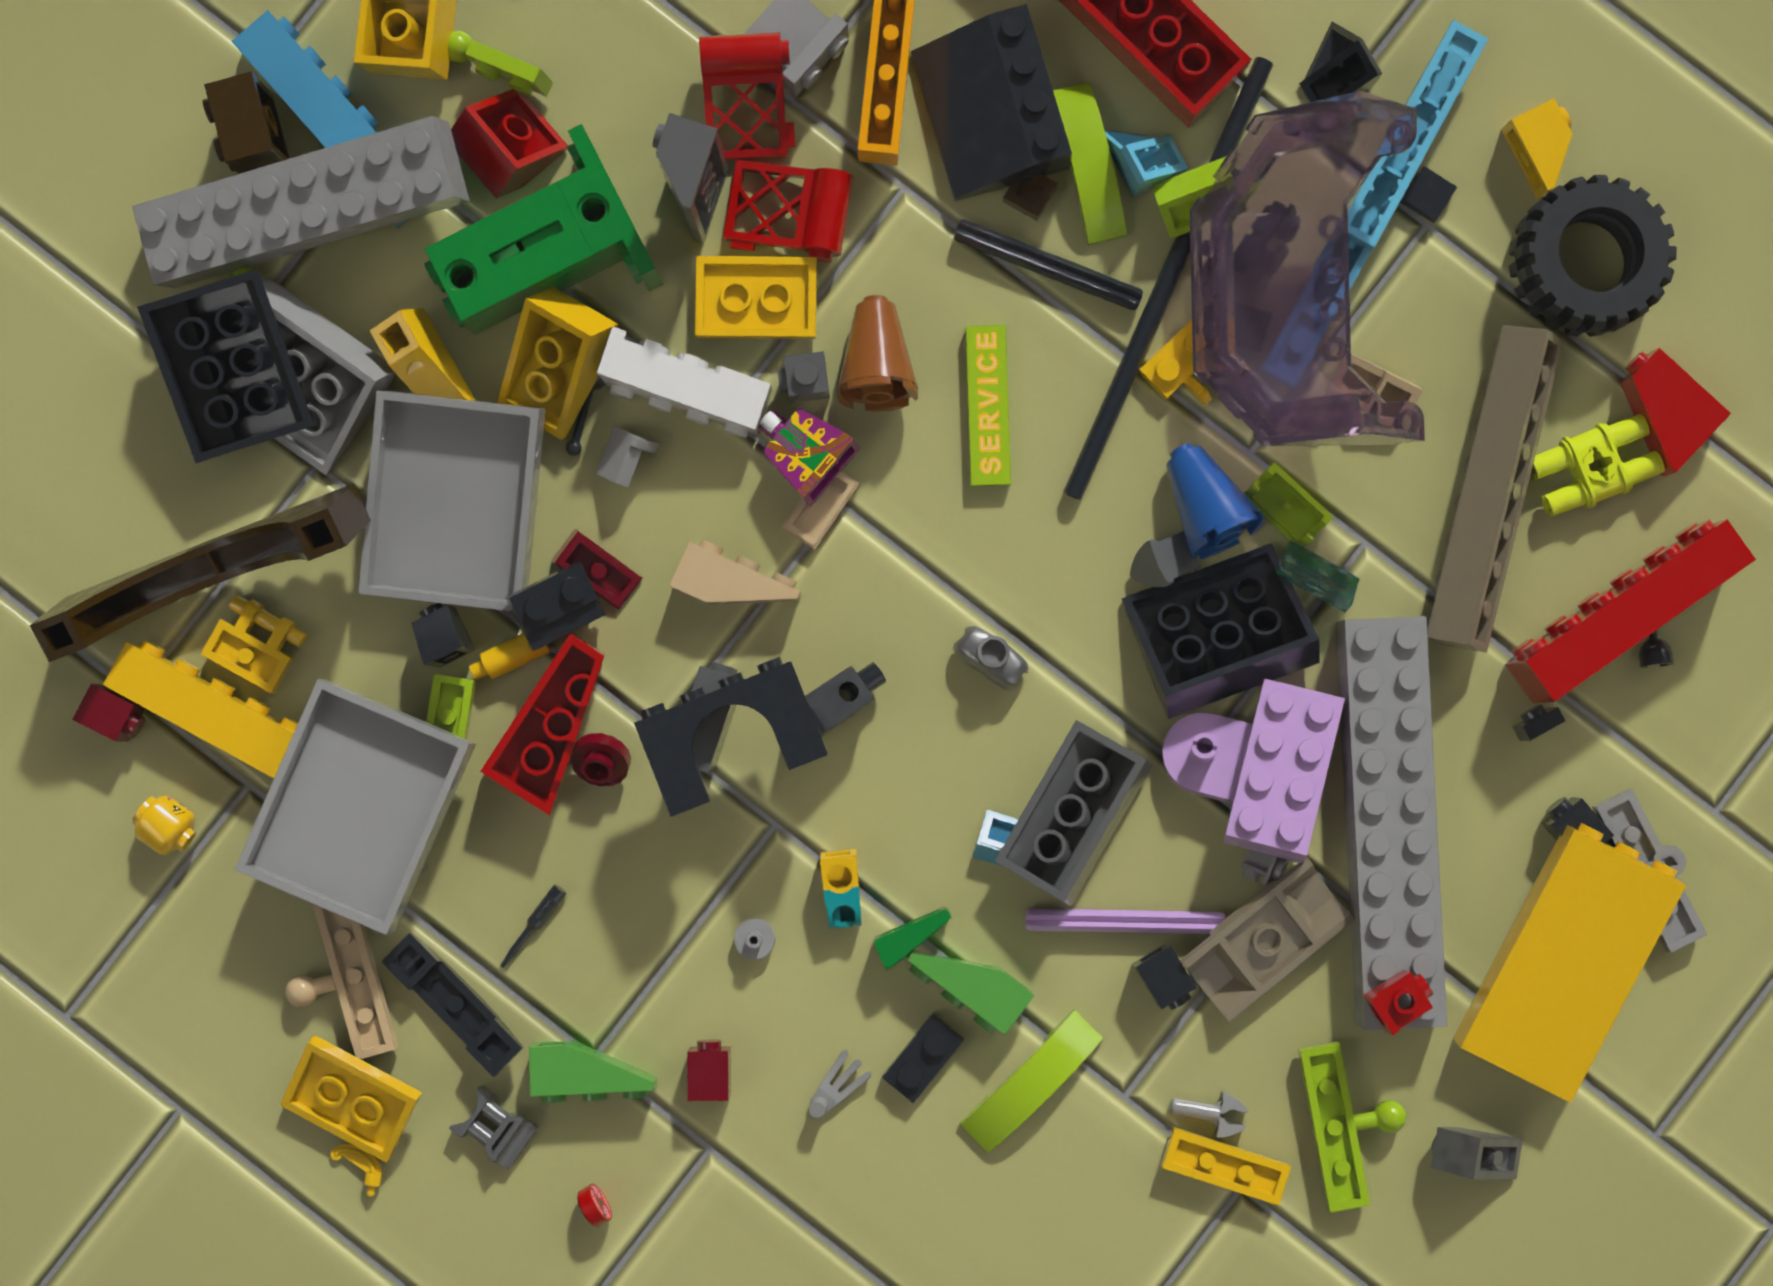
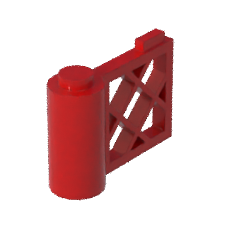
(747, 61)
(820, 215)

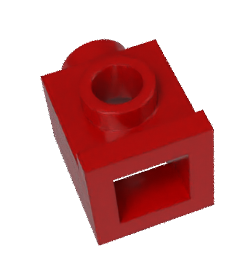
(1384, 1000)

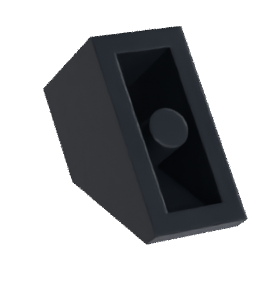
(441, 635)

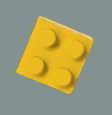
(405, 37)

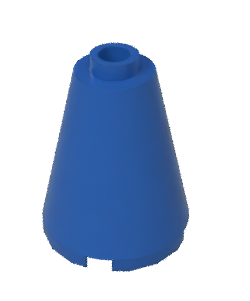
(1209, 503)

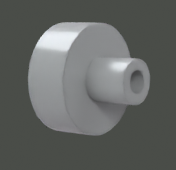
(762, 930)

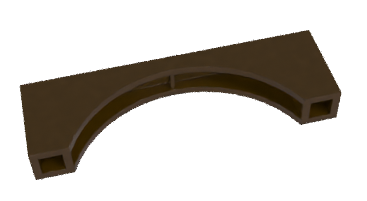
(289, 535)

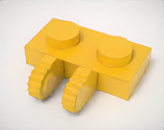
(1174, 367)

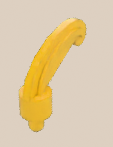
(363, 1160)

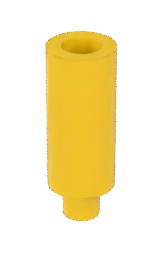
(506, 657)

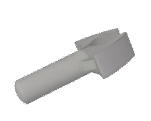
(1211, 1113)

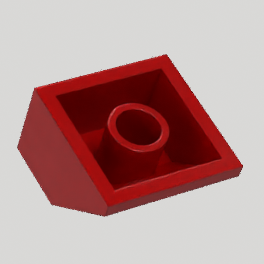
(506, 141)

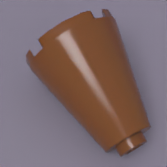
(877, 359)

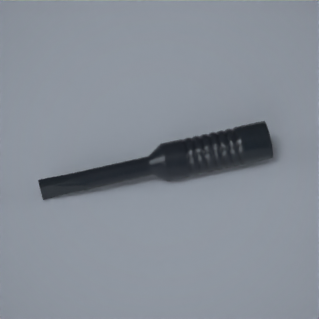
(537, 919)

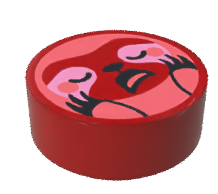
(594, 1205)

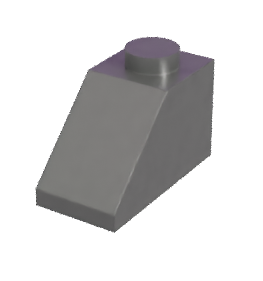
(1476, 1153)

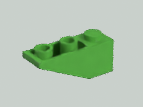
(980, 986)
(575, 1069)

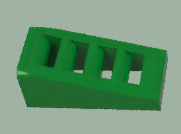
(902, 940)

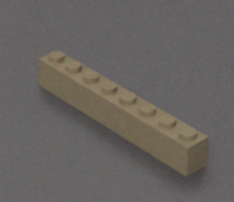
(1494, 487)

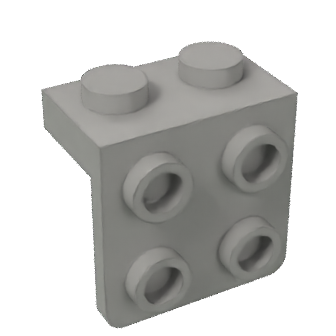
(811, 39)

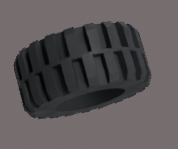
(1628, 219)

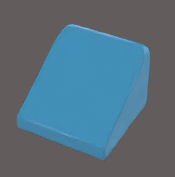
(993, 835)

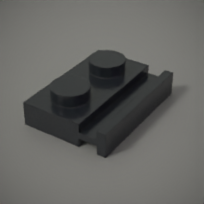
(555, 606)

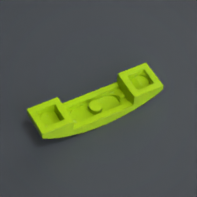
(1091, 165)
(1032, 1081)

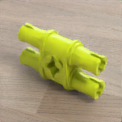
(1610, 479)

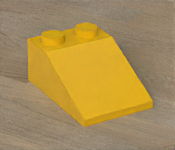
(555, 357)

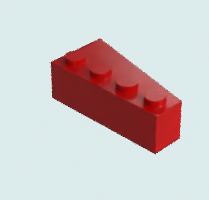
(542, 735)

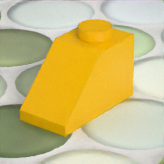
(1540, 144)

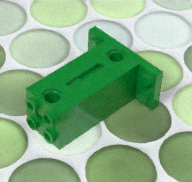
(539, 245)

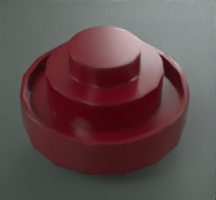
(600, 759)

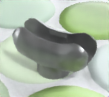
(991, 657)

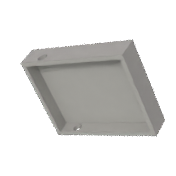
(451, 499)
(355, 806)

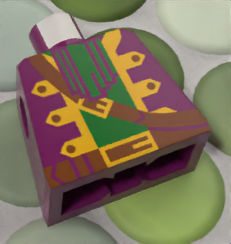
(807, 451)

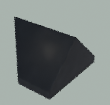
(1340, 66)

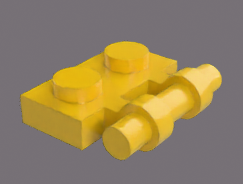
(246, 654)

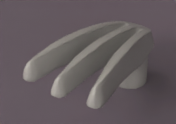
(827, 1095)

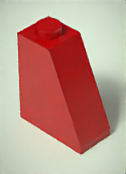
(1674, 405)

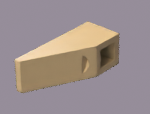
(722, 581)

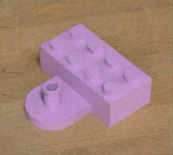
(1264, 769)

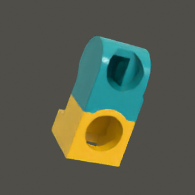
(841, 888)

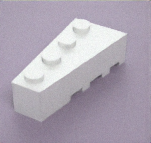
(683, 384)

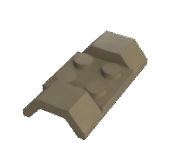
(1266, 939)

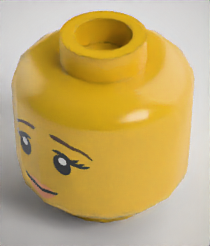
(164, 825)

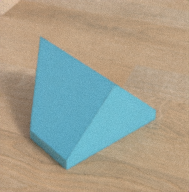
(1144, 159)

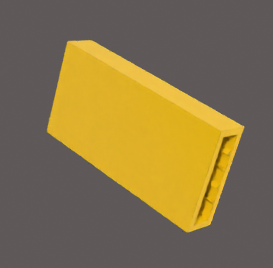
(1569, 961)

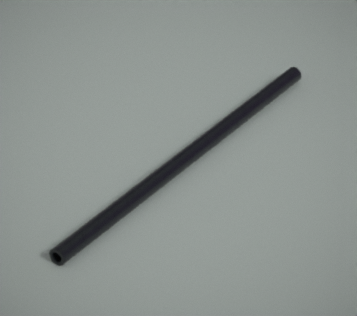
(1159, 296)

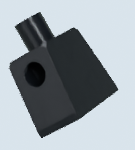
(828, 706)

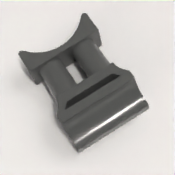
(508, 1139)

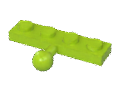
(1337, 1126)

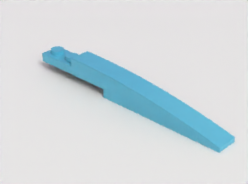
(1391, 176)

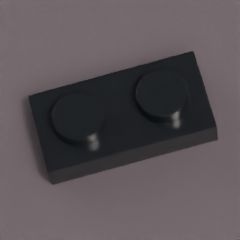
(922, 1057)

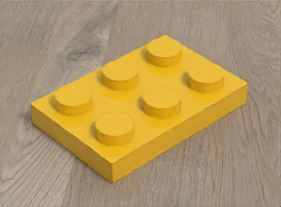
(756, 297)
(350, 1098)

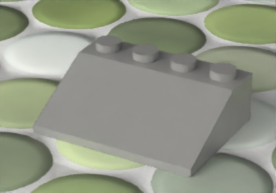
(335, 376)

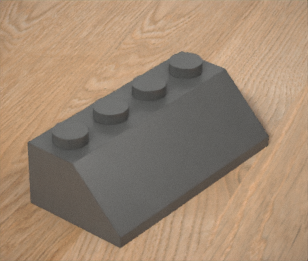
(693, 169)
(1073, 812)

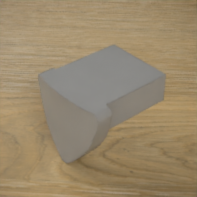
(623, 455)

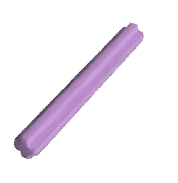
(1122, 921)

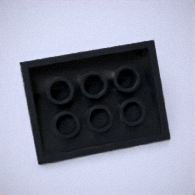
(992, 104)
(226, 366)
(1221, 631)

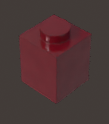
(110, 713)
(709, 1071)

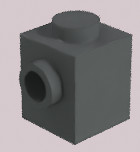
(804, 377)

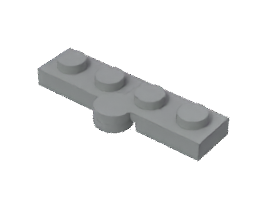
(1631, 827)

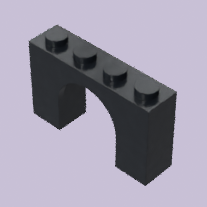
(671, 732)

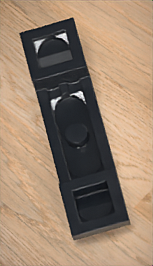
(454, 1002)

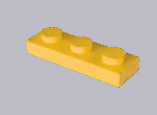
(1225, 1166)

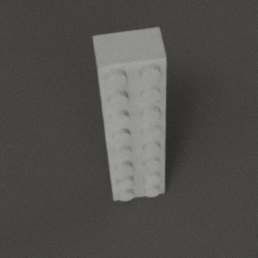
(301, 203)

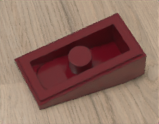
(607, 574)

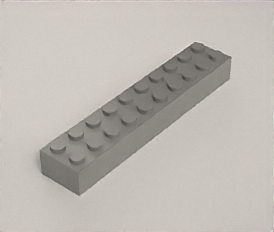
(1390, 810)

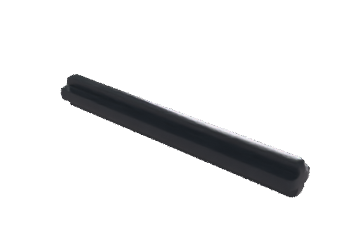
(1048, 264)

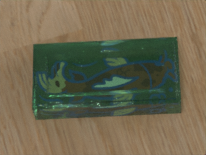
(1317, 576)

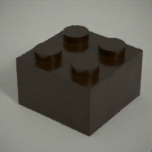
(245, 123)

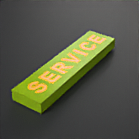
(988, 405)

